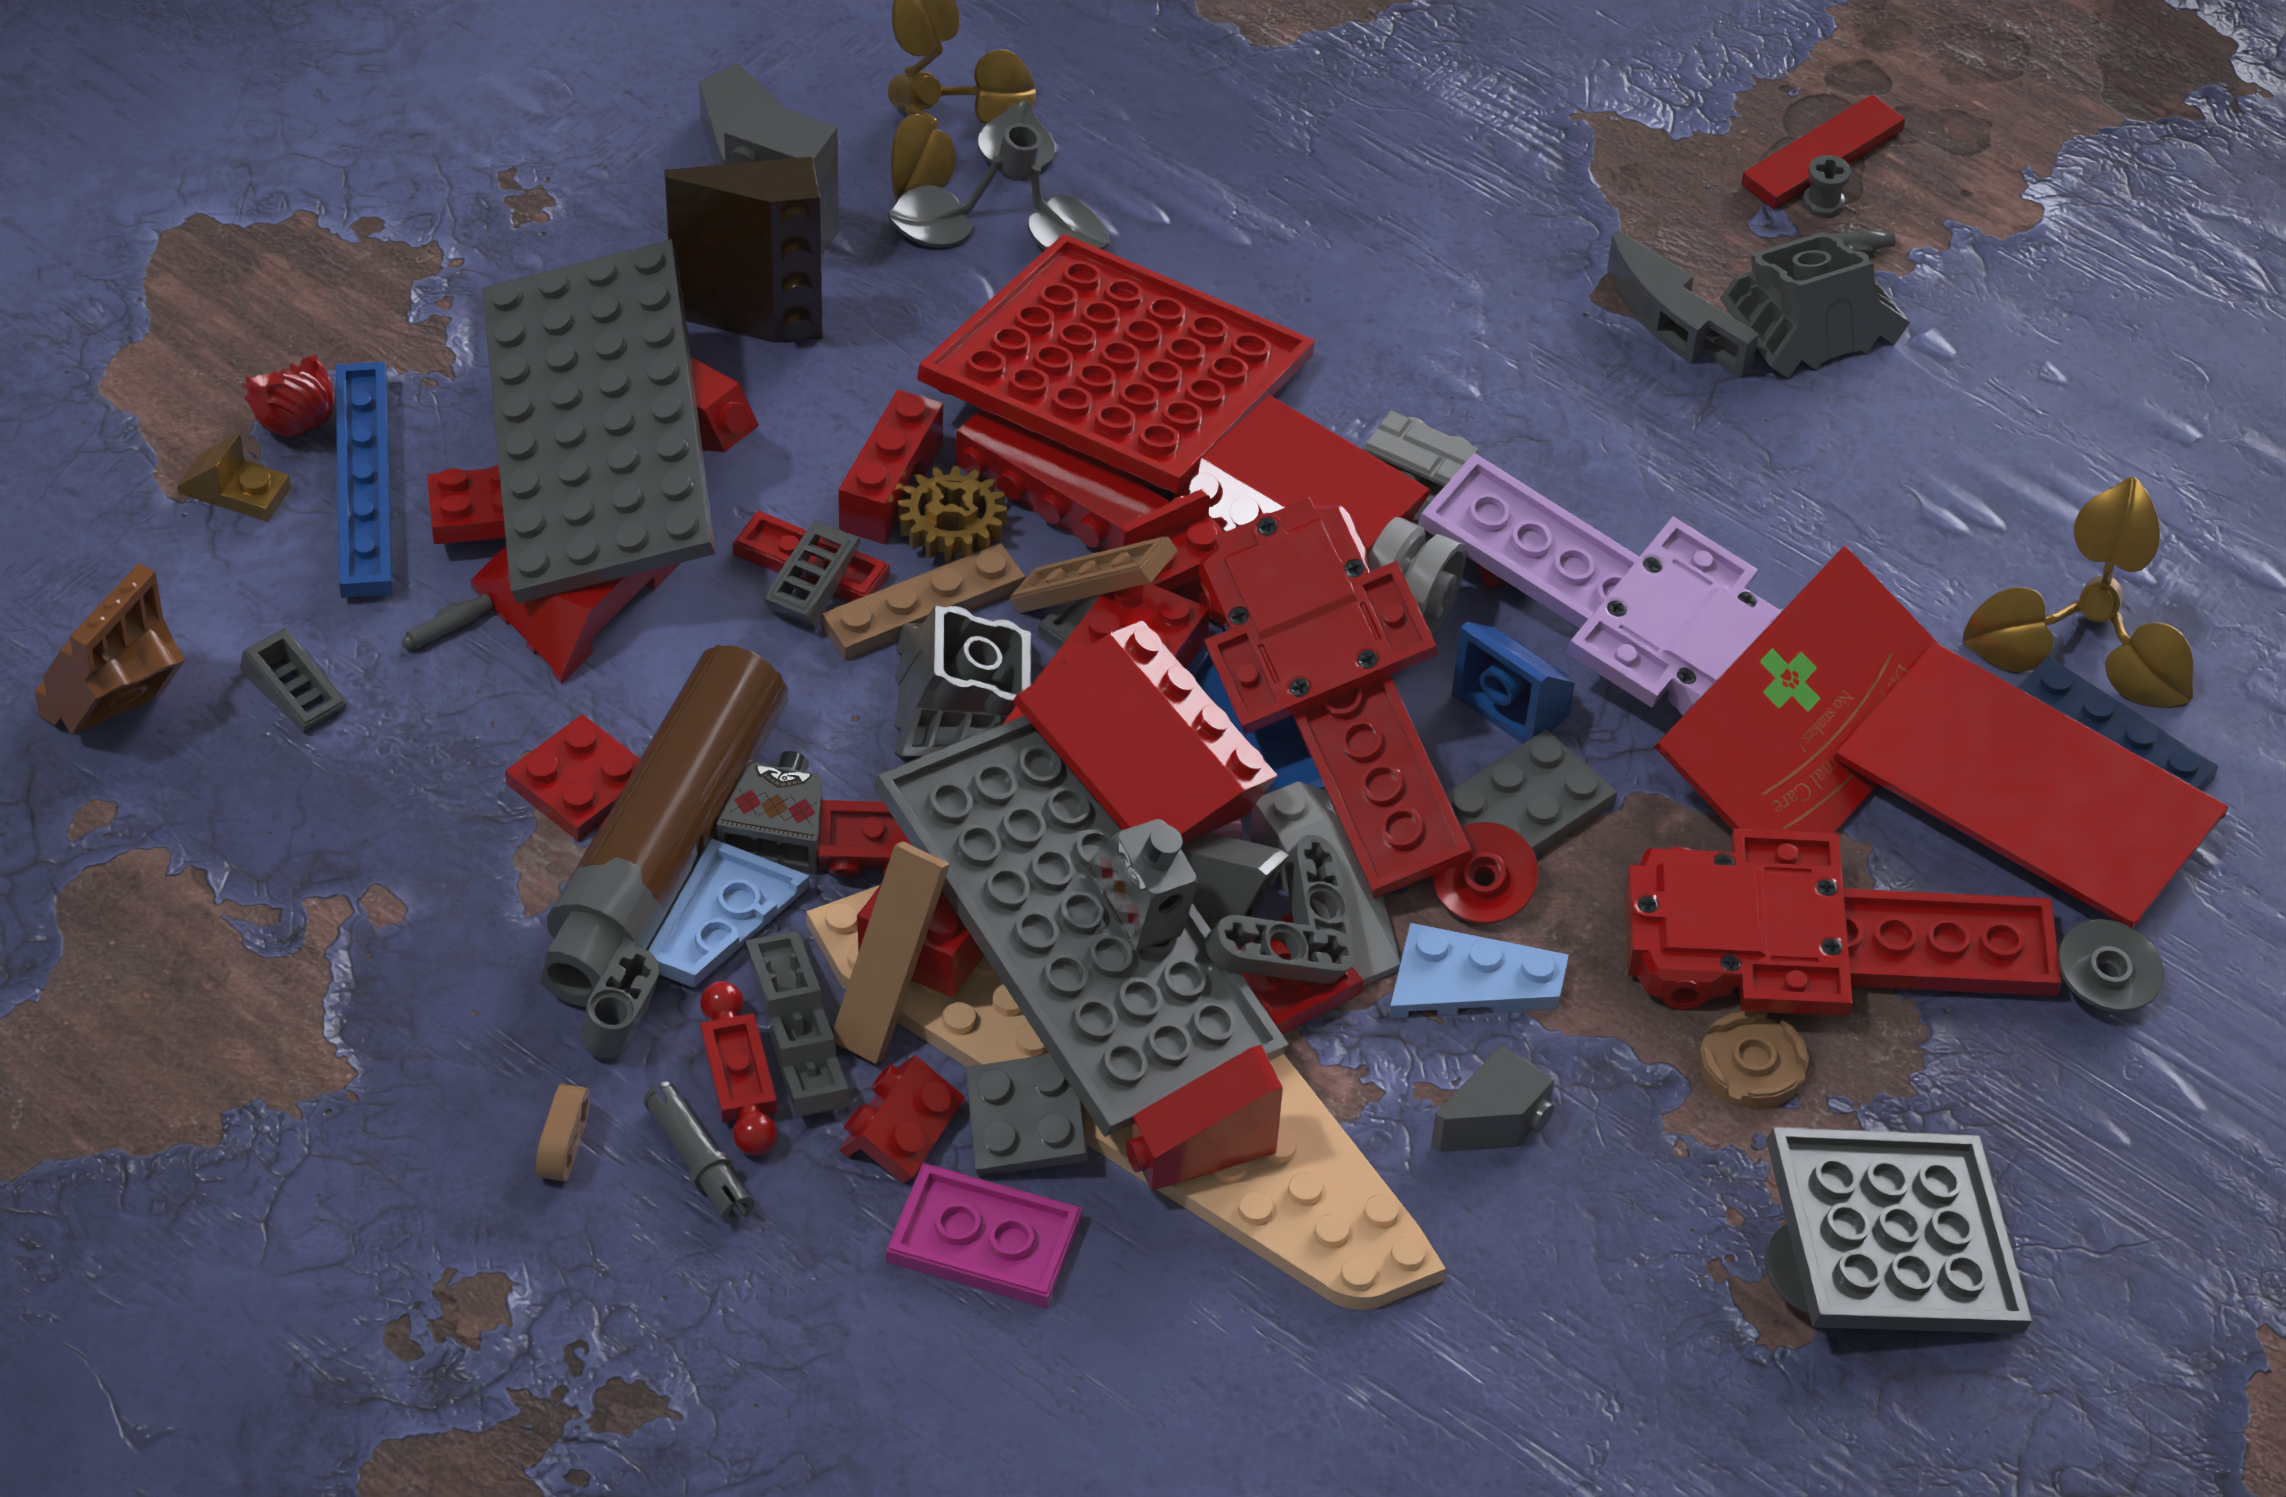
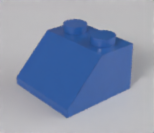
(1509, 683)

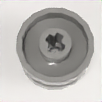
(1429, 566)

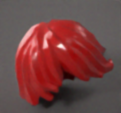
(292, 399)

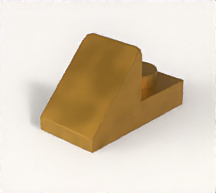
(230, 482)

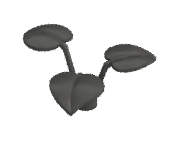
(1018, 148)

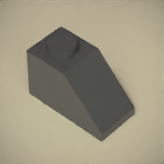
(1495, 1105)

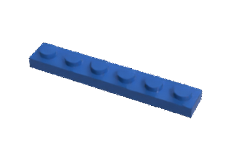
(363, 480)

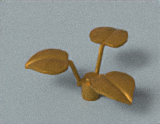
(919, 150)
(2112, 529)

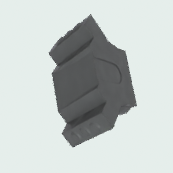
(1813, 303)
(957, 678)

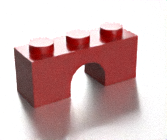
(899, 445)

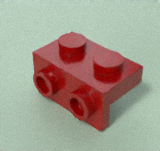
(856, 836)
(902, 1118)

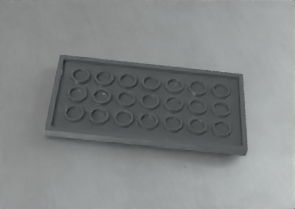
(596, 422)
(1018, 879)

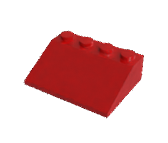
(1286, 457)
(1146, 736)

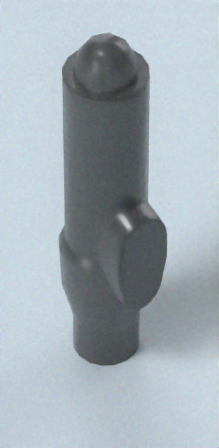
(1867, 240)
(446, 621)

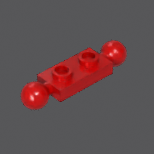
(738, 1068)

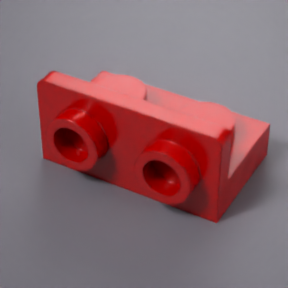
(1187, 526)

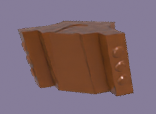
(112, 659)

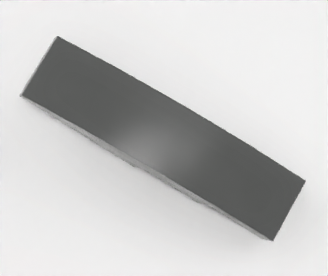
(797, 1023)

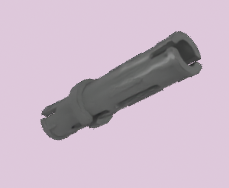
(709, 1168)

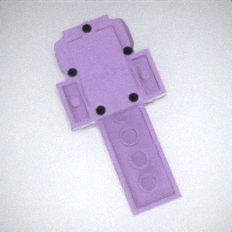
(1642, 620)

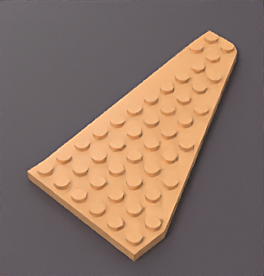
(1304, 1209)

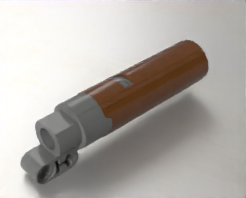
(653, 841)

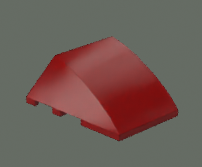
(562, 623)

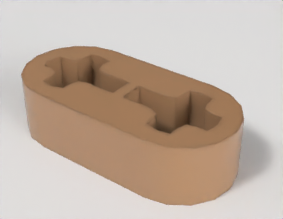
(562, 1132)

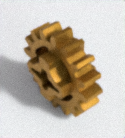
(952, 513)

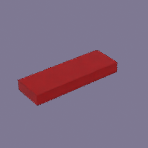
(771, 542)

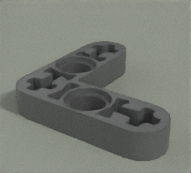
(1305, 935)

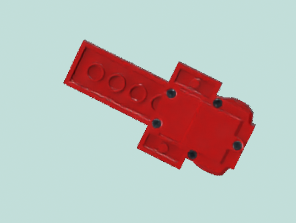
(1318, 644)
(1798, 940)

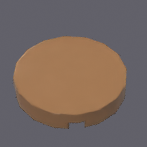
(1753, 1060)

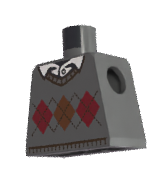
(776, 813)
(1146, 882)

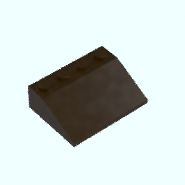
(749, 247)

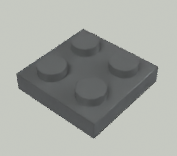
(1024, 1116)

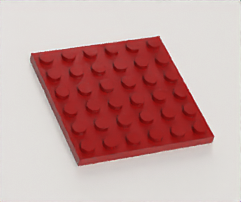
(1116, 361)

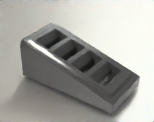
(809, 611)
(283, 646)

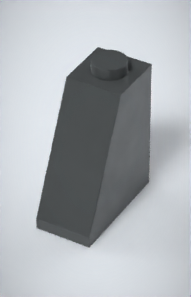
(721, 101)
(1231, 875)

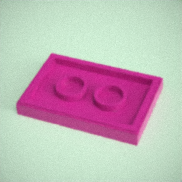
(984, 1235)

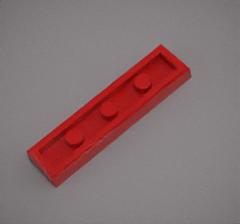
(1844, 136)

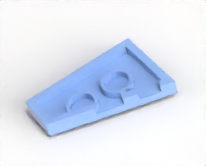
(720, 908)
(1462, 970)

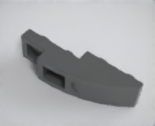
(1664, 304)

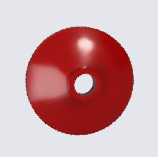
(1504, 856)

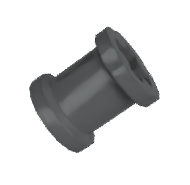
(1827, 178)

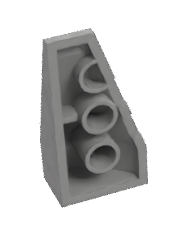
(1303, 810)

